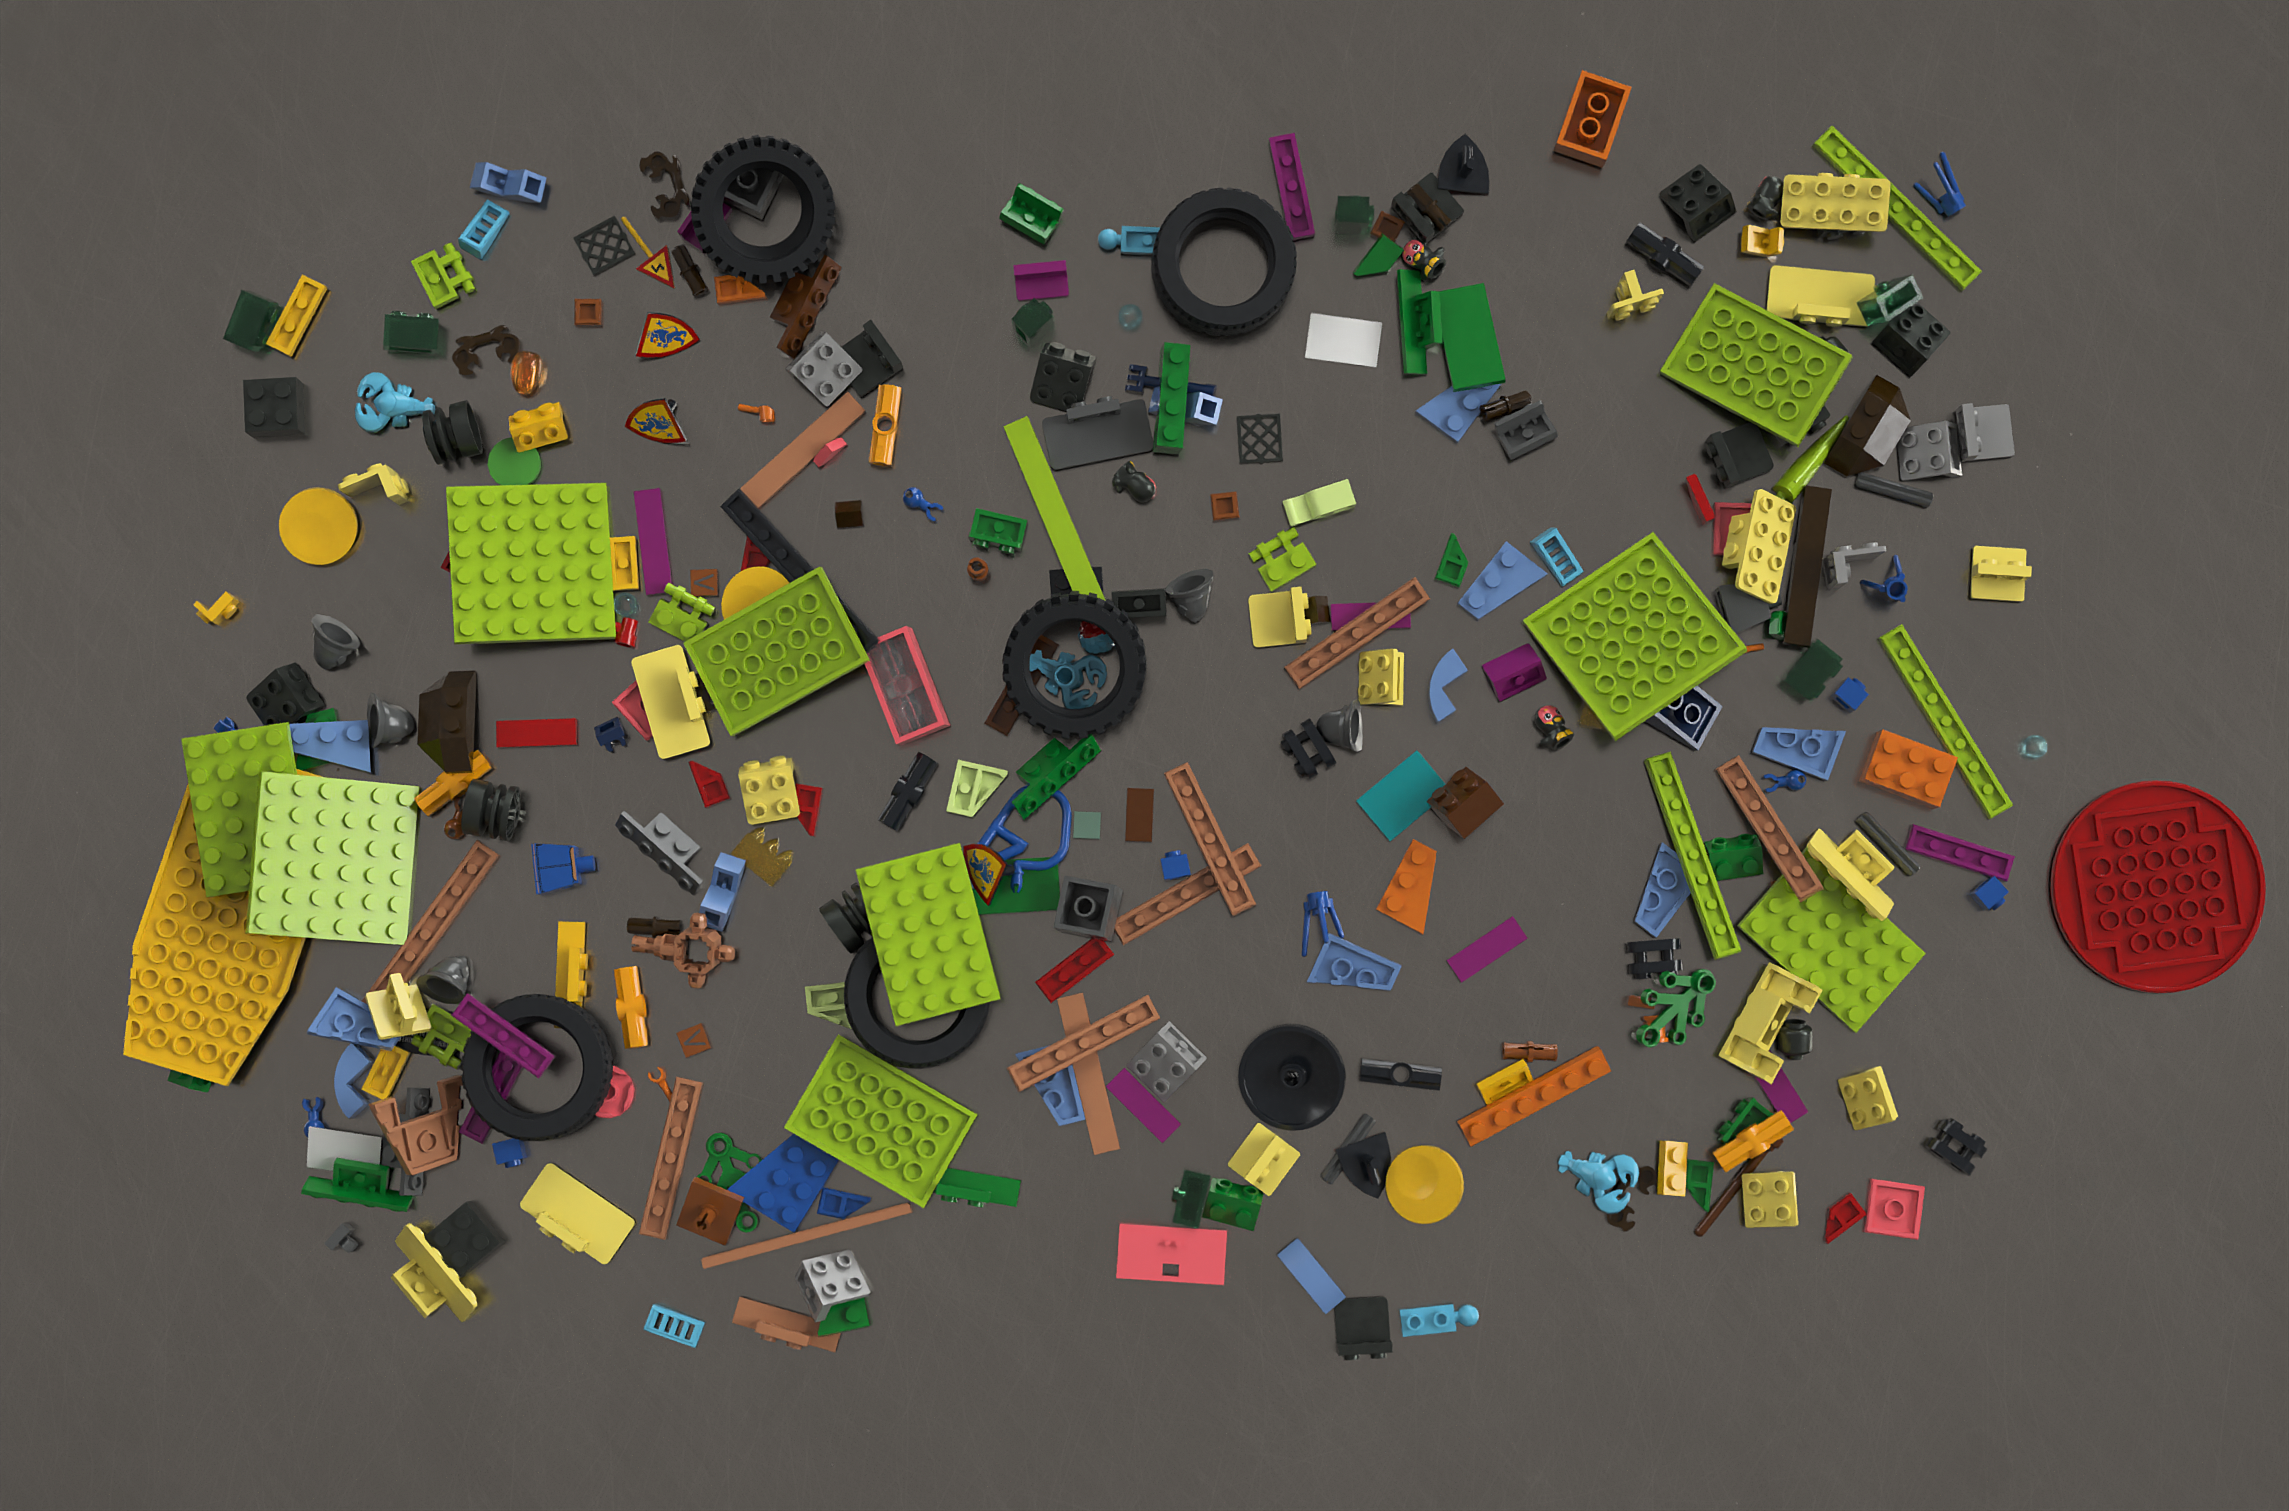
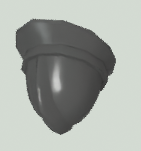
(1191, 593)
(332, 641)
(387, 721)
(1343, 726)
(446, 980)

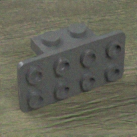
(1097, 432)

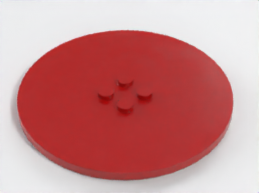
(2158, 886)

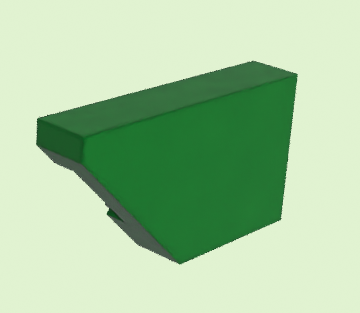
(1379, 257)
(1452, 564)
(1699, 1181)

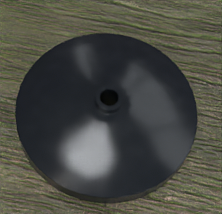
(1289, 1100)

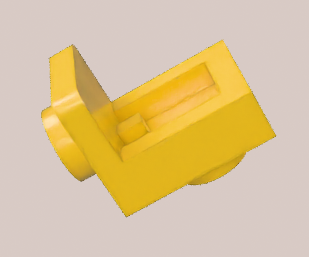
(1762, 241)
(223, 608)

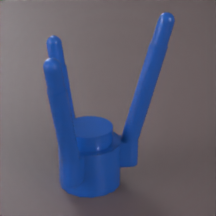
(1953, 199)
(1893, 586)
(1319, 904)

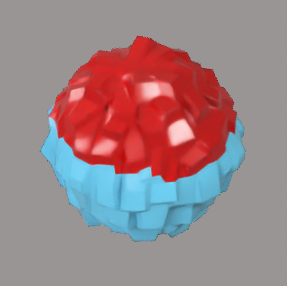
(1094, 638)

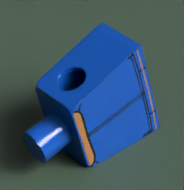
(558, 867)

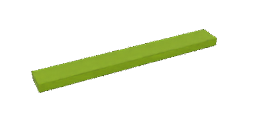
(1902, 212)
(1052, 507)
(1945, 721)
(1692, 856)

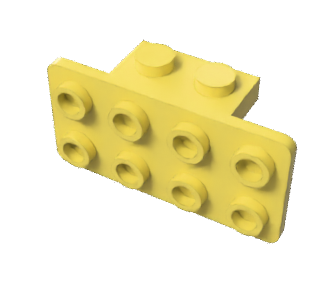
(1835, 202)
(1818, 295)
(1759, 545)
(671, 701)
(1857, 867)
(576, 1215)
(428, 1279)

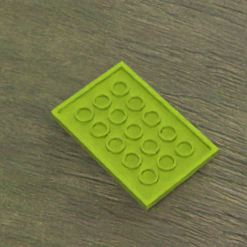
(1756, 364)
(776, 651)
(224, 797)
(927, 934)
(1833, 945)
(880, 1121)

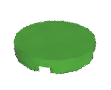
(512, 467)

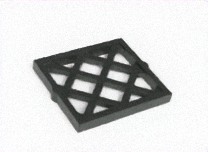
(622, 236)
(1258, 417)

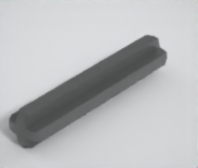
(1894, 489)
(1888, 843)
(1358, 1133)

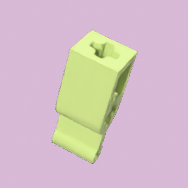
(1319, 503)

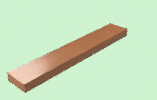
(803, 450)
(1357, 632)
(1769, 829)
(1210, 839)
(1178, 898)
(1083, 1043)
(1090, 1080)
(670, 1158)

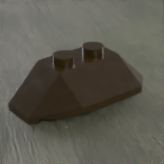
(1871, 430)
(448, 721)

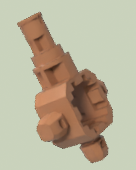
(675, 946)

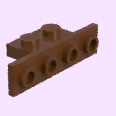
(801, 304)

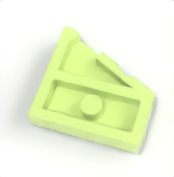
(973, 787)
(827, 1003)

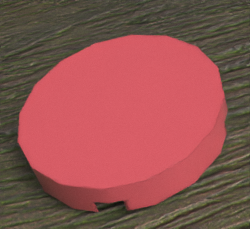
(619, 1095)

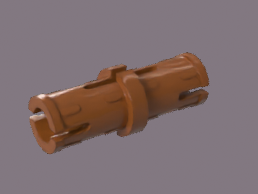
(974, 564)
(1529, 1051)

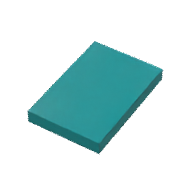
(1401, 796)

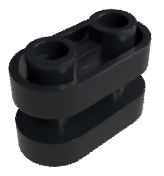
(1306, 765)
(1643, 969)
(1953, 1131)

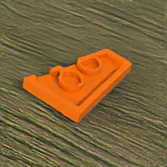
(1410, 888)

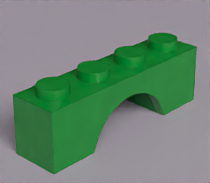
(1172, 398)

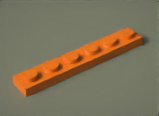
(1534, 1096)

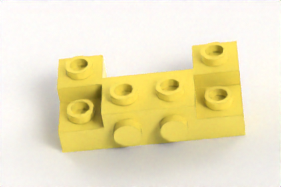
(1763, 1018)

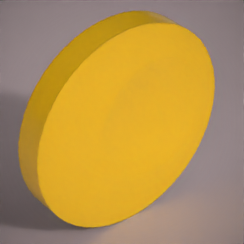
(318, 526)
(749, 588)
(1424, 1184)

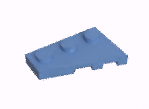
(1456, 411)
(1500, 580)
(335, 742)
(1799, 749)
(1663, 893)
(1352, 965)
(348, 1021)
(1059, 1093)

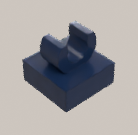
(610, 731)

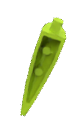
(1807, 464)

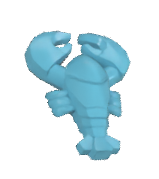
(388, 403)
(1069, 676)
(1601, 1177)

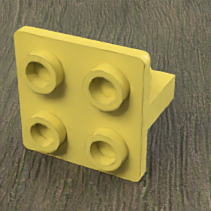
(1631, 298)
(1999, 573)
(1381, 677)
(398, 1009)
(1868, 1098)
(1263, 1159)
(1770, 1199)

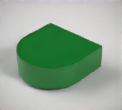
(1777, 624)

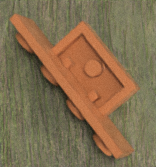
(782, 1324)

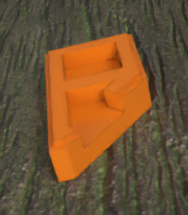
(733, 289)

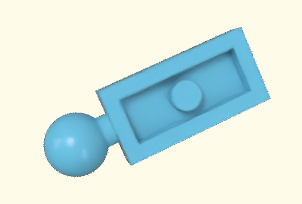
(1132, 239)
(1436, 1319)

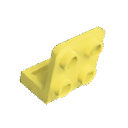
(377, 475)
(1279, 618)
(769, 790)

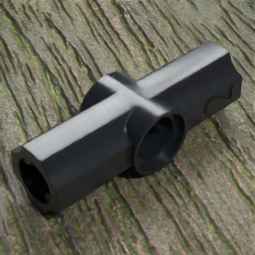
(1665, 254)
(908, 791)
(1418, 1075)

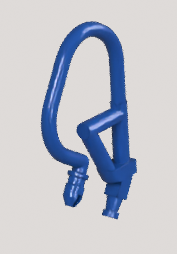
(1019, 845)

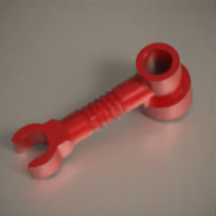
(626, 632)

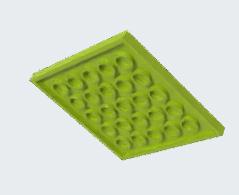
(530, 563)
(1634, 636)
(332, 859)

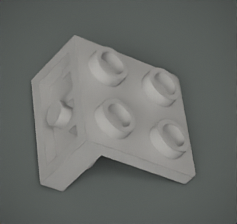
(824, 368)
(1984, 432)
(1929, 451)
(1838, 571)
(1166, 1061)
(830, 1281)

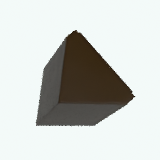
(849, 514)
(1318, 610)

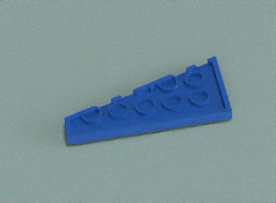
(786, 1181)

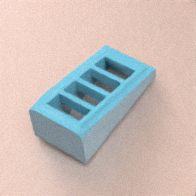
(485, 242)
(1559, 542)
(651, 1320)

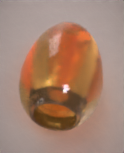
(526, 371)

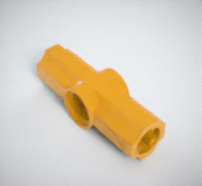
(886, 409)
(451, 786)
(631, 1007)
(1753, 1141)

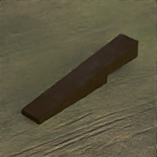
(1806, 566)

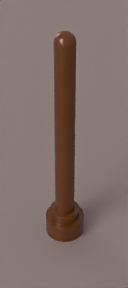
(1731, 1191)

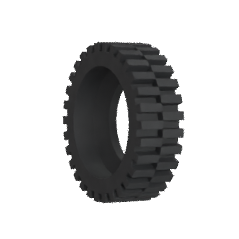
(770, 261)

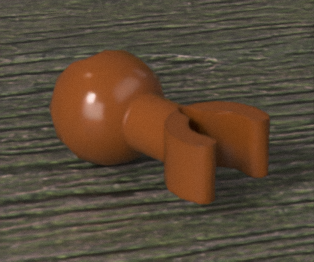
(455, 824)

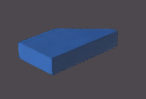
(840, 1203)

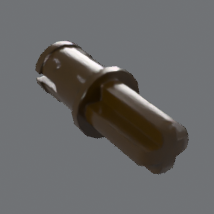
(1428, 206)
(689, 270)
(1505, 405)
(653, 926)

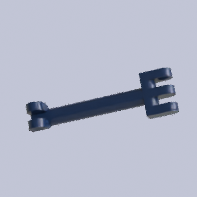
(1143, 380)

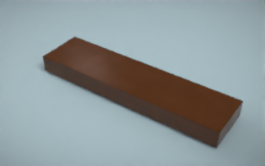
(1004, 715)

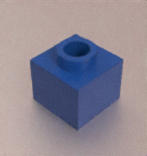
(1850, 694)
(1175, 865)
(1989, 894)
(509, 1152)

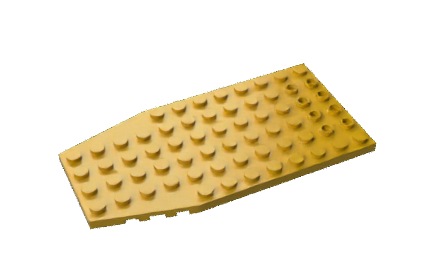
(196, 974)

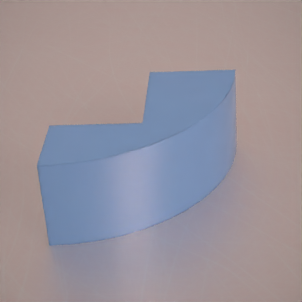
(508, 184)
(1200, 407)
(1445, 672)
(722, 890)
(350, 1067)
(1311, 1276)

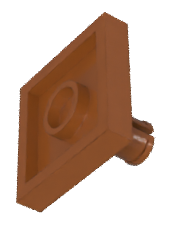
(710, 1211)

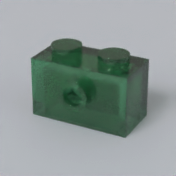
(1353, 215)
(1889, 299)
(251, 321)
(1033, 321)
(410, 333)
(1813, 669)
(1190, 1198)

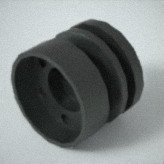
(452, 432)
(485, 809)
(848, 920)

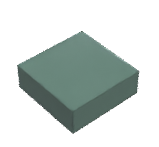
(1087, 825)

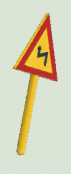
(657, 265)

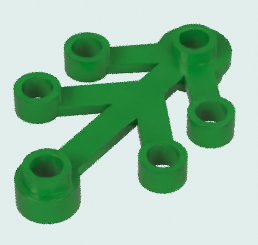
(1678, 1006)
(730, 1174)

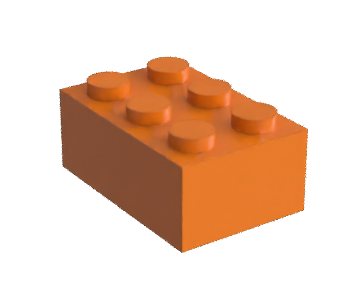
(1592, 118)
(1908, 769)

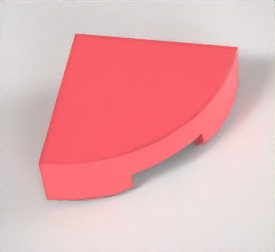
(829, 451)

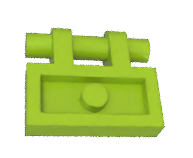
(435, 278)
(1286, 566)
(678, 621)
(448, 1030)

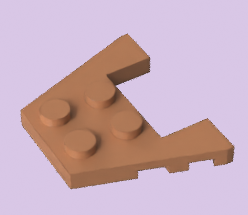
(427, 1139)

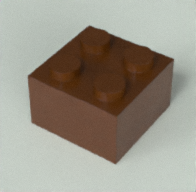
(1464, 802)

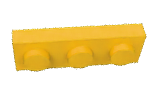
(296, 315)

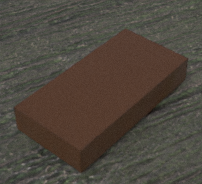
(1139, 815)

